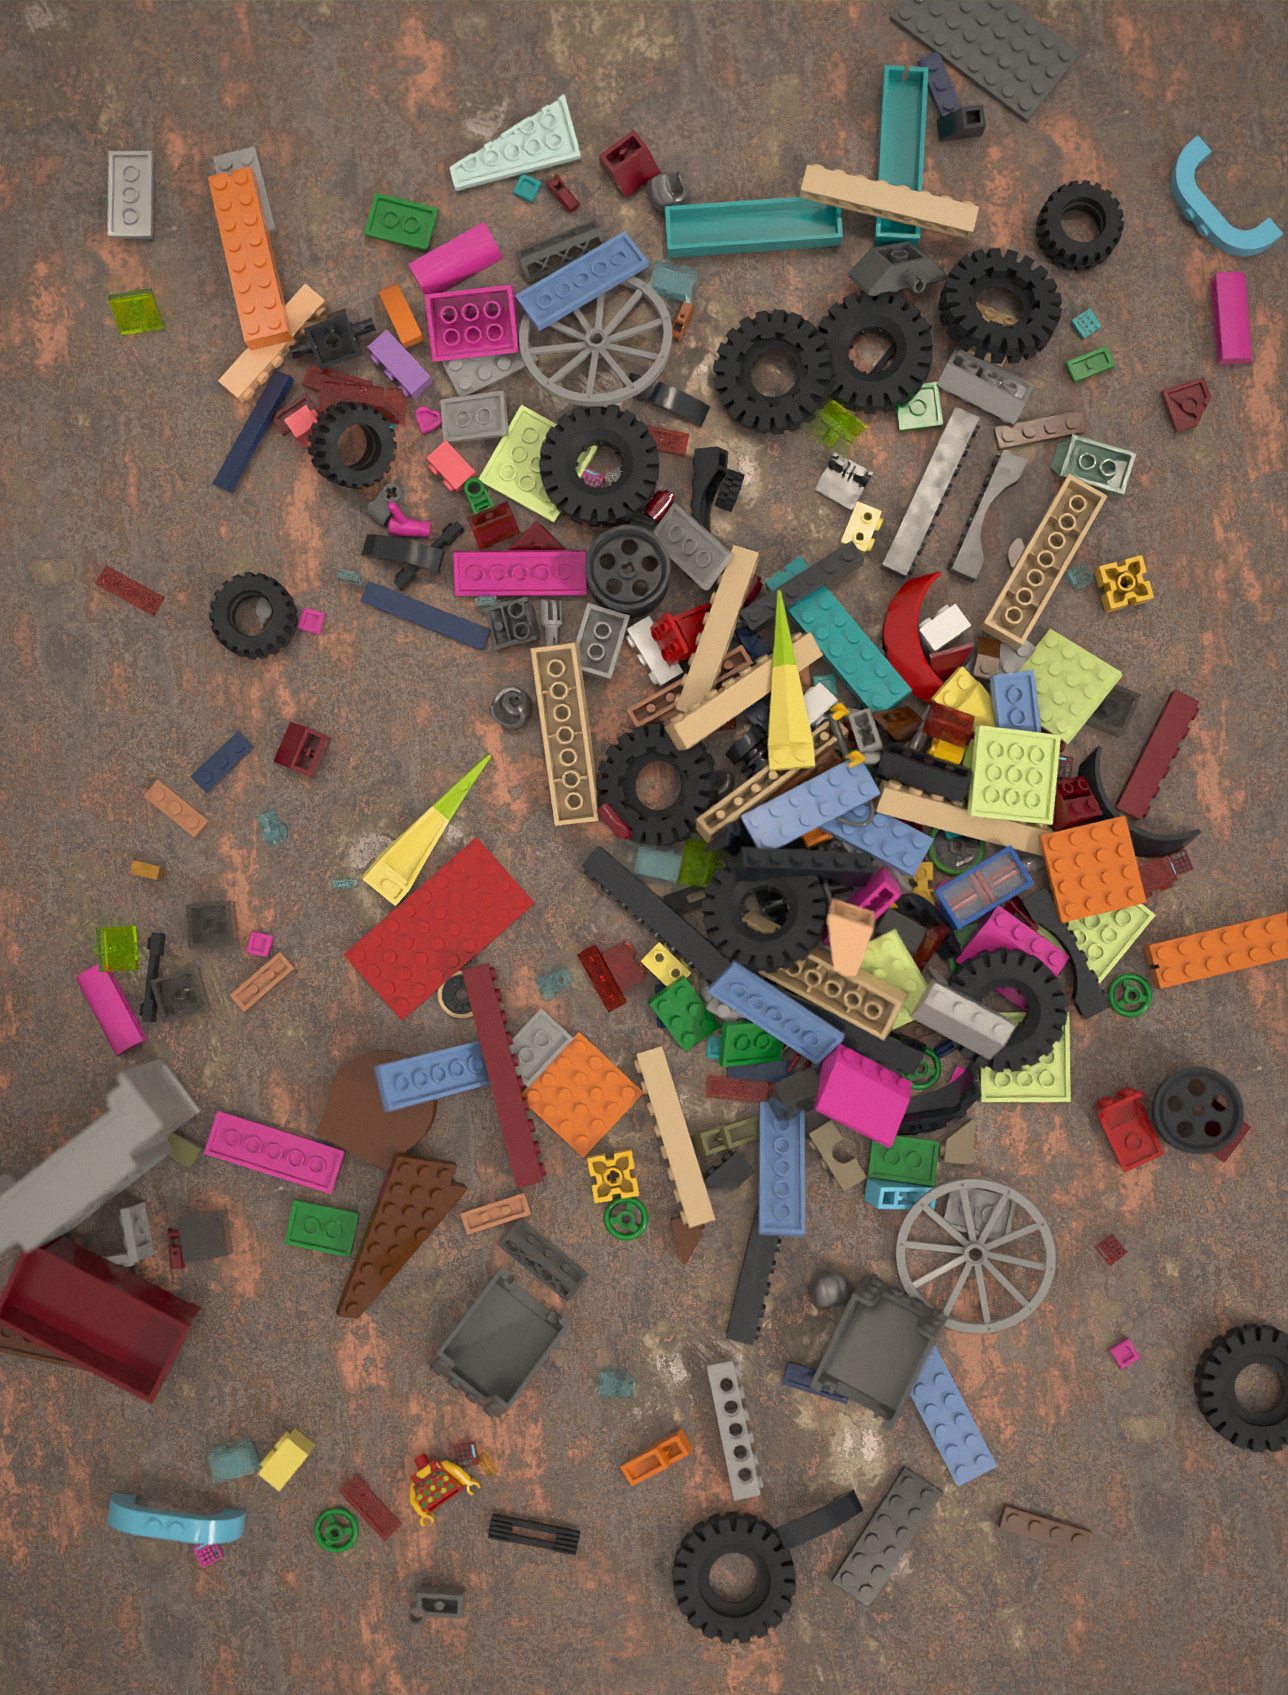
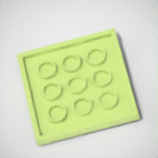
(515, 464)
(1068, 684)
(1013, 775)
(1105, 935)
(890, 961)
(1040, 1083)

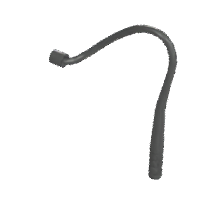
(844, 750)

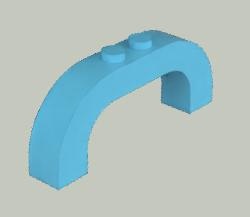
(1206, 216)
(172, 1525)

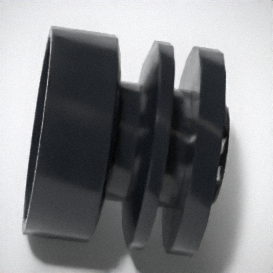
(750, 750)

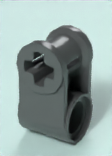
(378, 508)

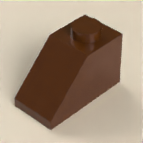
(986, 659)
(686, 1237)

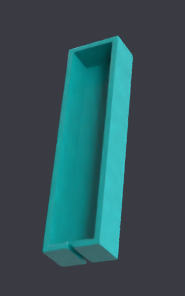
(901, 143)
(751, 227)
(844, 645)

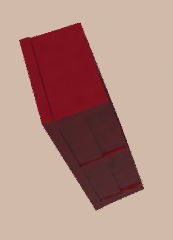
(97, 1315)

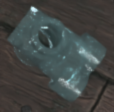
(272, 831)
(550, 985)
(615, 1386)

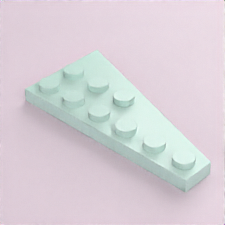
(526, 147)

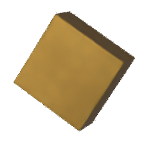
(148, 870)

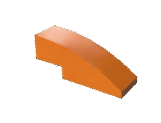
(401, 316)
(657, 1457)

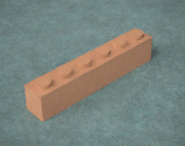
(661, 704)

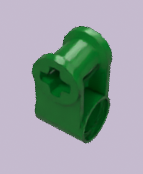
(479, 501)

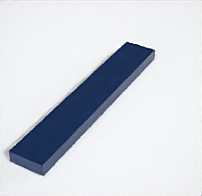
(253, 431)
(425, 615)

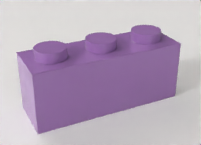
(399, 365)

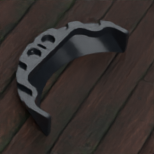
(731, 839)
(1144, 843)
(935, 1109)

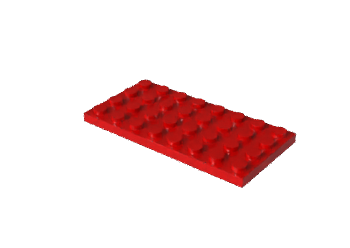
(439, 928)

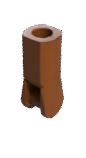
(682, 319)

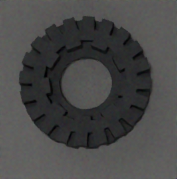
(987, 271)
(746, 344)
(619, 779)
(1217, 1387)
(704, 1607)

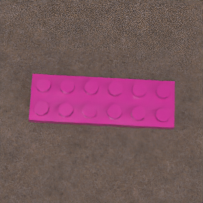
(520, 572)
(274, 1152)

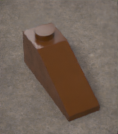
(899, 722)

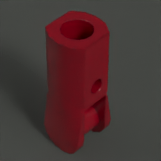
(564, 196)
(614, 821)
(175, 1251)

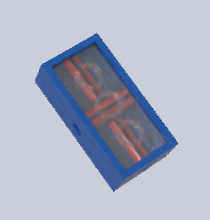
(982, 888)

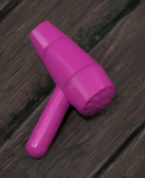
(406, 527)

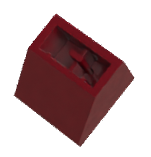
(629, 164)
(302, 749)
(1074, 804)

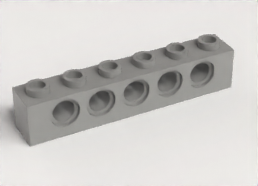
(741, 1486)

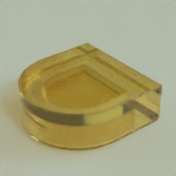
(487, 1464)

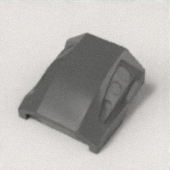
(512, 623)

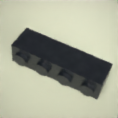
(924, 771)

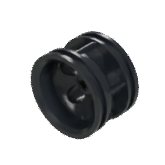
(626, 601)
(1215, 1084)

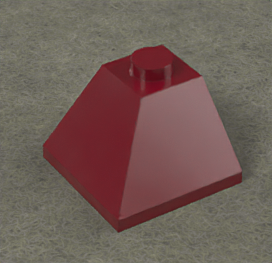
(947, 661)

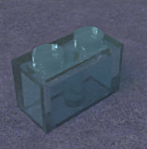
(673, 281)
(658, 863)
(234, 1461)

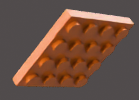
(1092, 869)
(581, 1094)

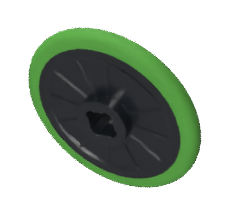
(955, 861)

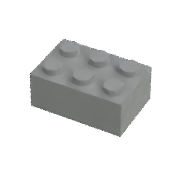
(601, 641)

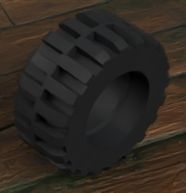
(1095, 203)
(378, 447)
(233, 595)

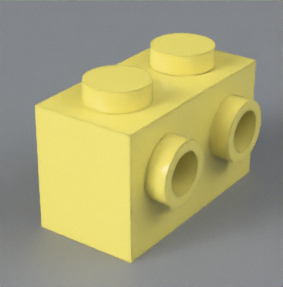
(861, 527)
(665, 965)

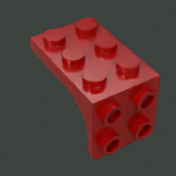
(678, 634)
(1128, 1128)

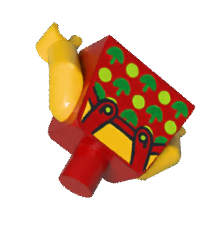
(435, 1485)

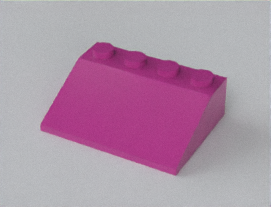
(472, 323)
(1002, 929)
(862, 1094)

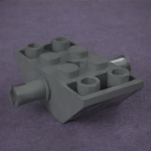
(895, 268)

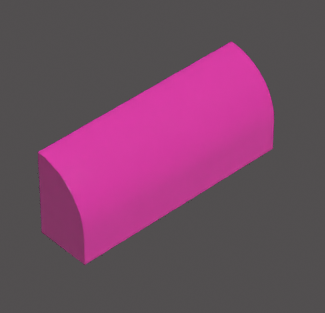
(456, 260)
(1231, 318)
(876, 896)
(111, 1009)

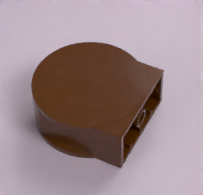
(357, 1114)

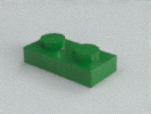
(1089, 364)

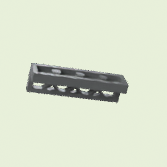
(555, 245)
(545, 1258)

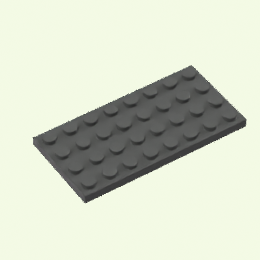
(992, 47)

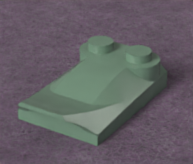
(1094, 464)

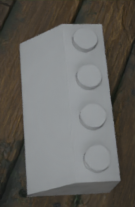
(985, 385)
(962, 1019)

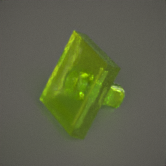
(136, 311)
(840, 424)
(696, 865)
(116, 948)

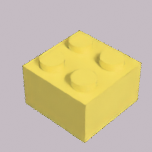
(290, 1454)

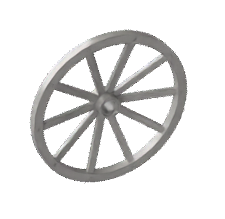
(601, 349)
(1007, 1192)

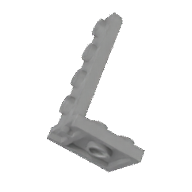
(136, 1238)

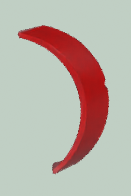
(902, 638)

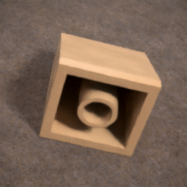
(849, 935)

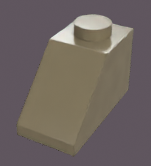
(959, 1144)

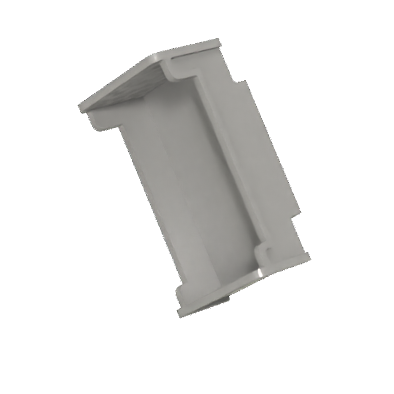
(97, 1161)

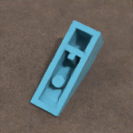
(894, 1194)

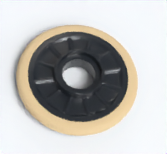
(448, 1000)

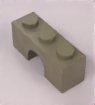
(845, 1173)

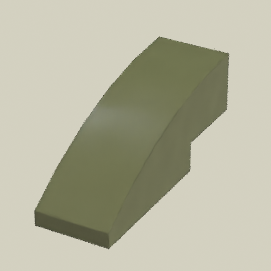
(727, 1136)
(185, 1150)

